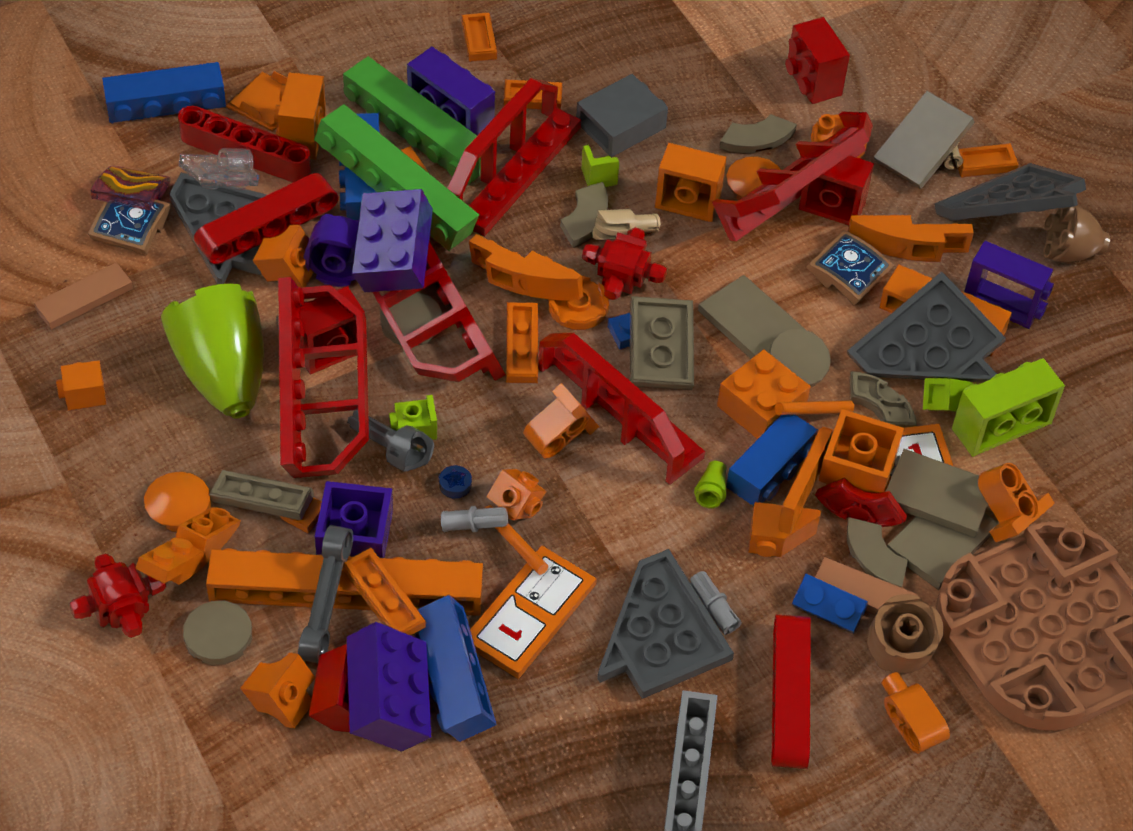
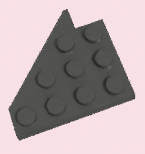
(1017, 191)
(200, 206)
(931, 337)
(662, 630)

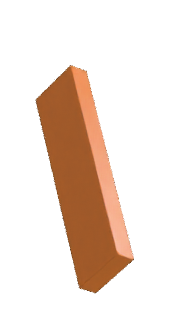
(804, 481)

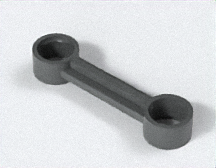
(335, 551)

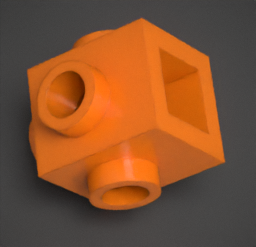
(517, 493)

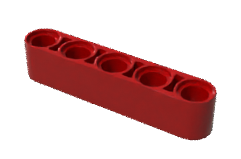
(270, 152)
(265, 218)
(791, 692)

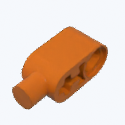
(914, 714)

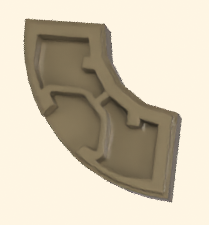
(752, 137)
(581, 222)
(881, 399)
(872, 554)

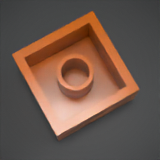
(301, 109)
(689, 182)
(756, 388)
(861, 452)

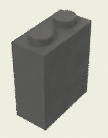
(622, 115)

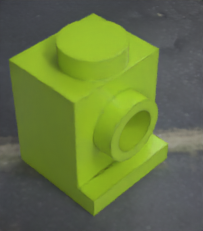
(417, 413)

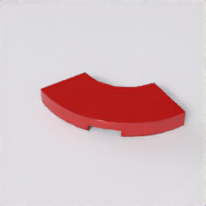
(851, 502)

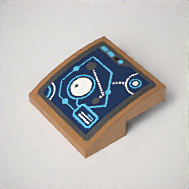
(129, 226)
(850, 266)

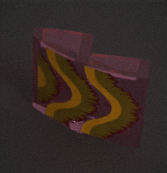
(129, 187)

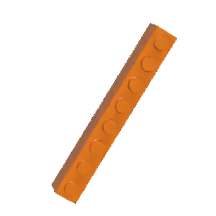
(294, 577)

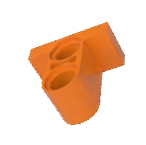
(558, 424)
(1011, 500)

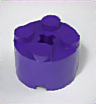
(332, 250)

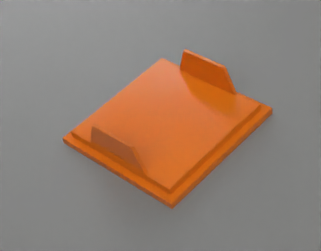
(259, 99)

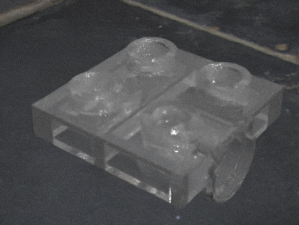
(229, 168)

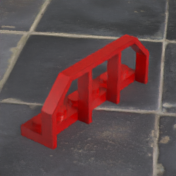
(525, 165)
(785, 186)
(458, 315)
(293, 389)
(622, 399)

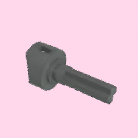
(400, 444)

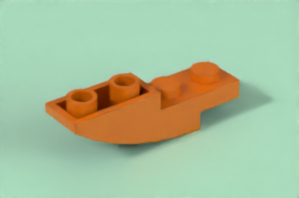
(919, 242)
(530, 276)
(190, 548)

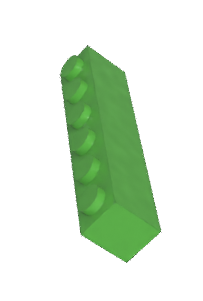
(409, 114)
(389, 169)

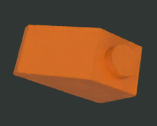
(765, 535)

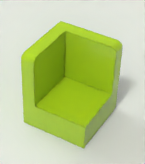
(599, 169)
(943, 393)

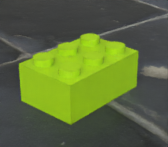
(1007, 406)

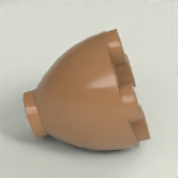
(1074, 235)

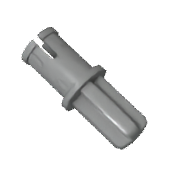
(474, 519)
(715, 603)

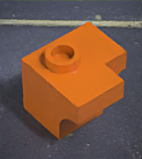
(284, 256)
(281, 689)

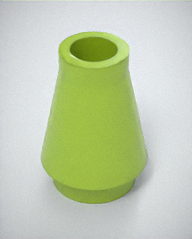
(712, 486)

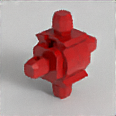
(624, 263)
(117, 595)

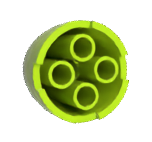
(219, 345)

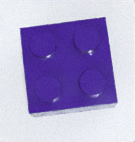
(359, 508)

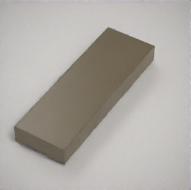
(261, 495)

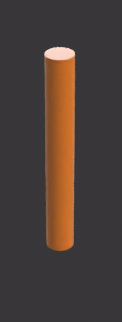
(813, 407)
(522, 547)

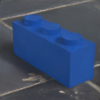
(771, 459)

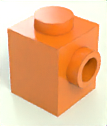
(82, 385)

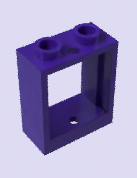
(1017, 269)

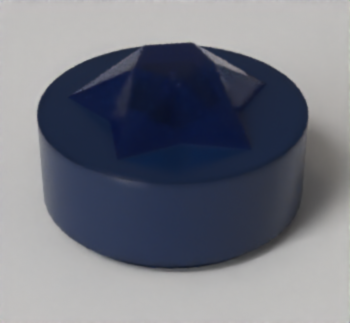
(455, 481)

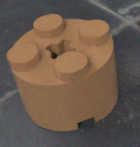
(904, 634)

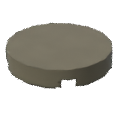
(411, 315)
(802, 354)
(217, 632)

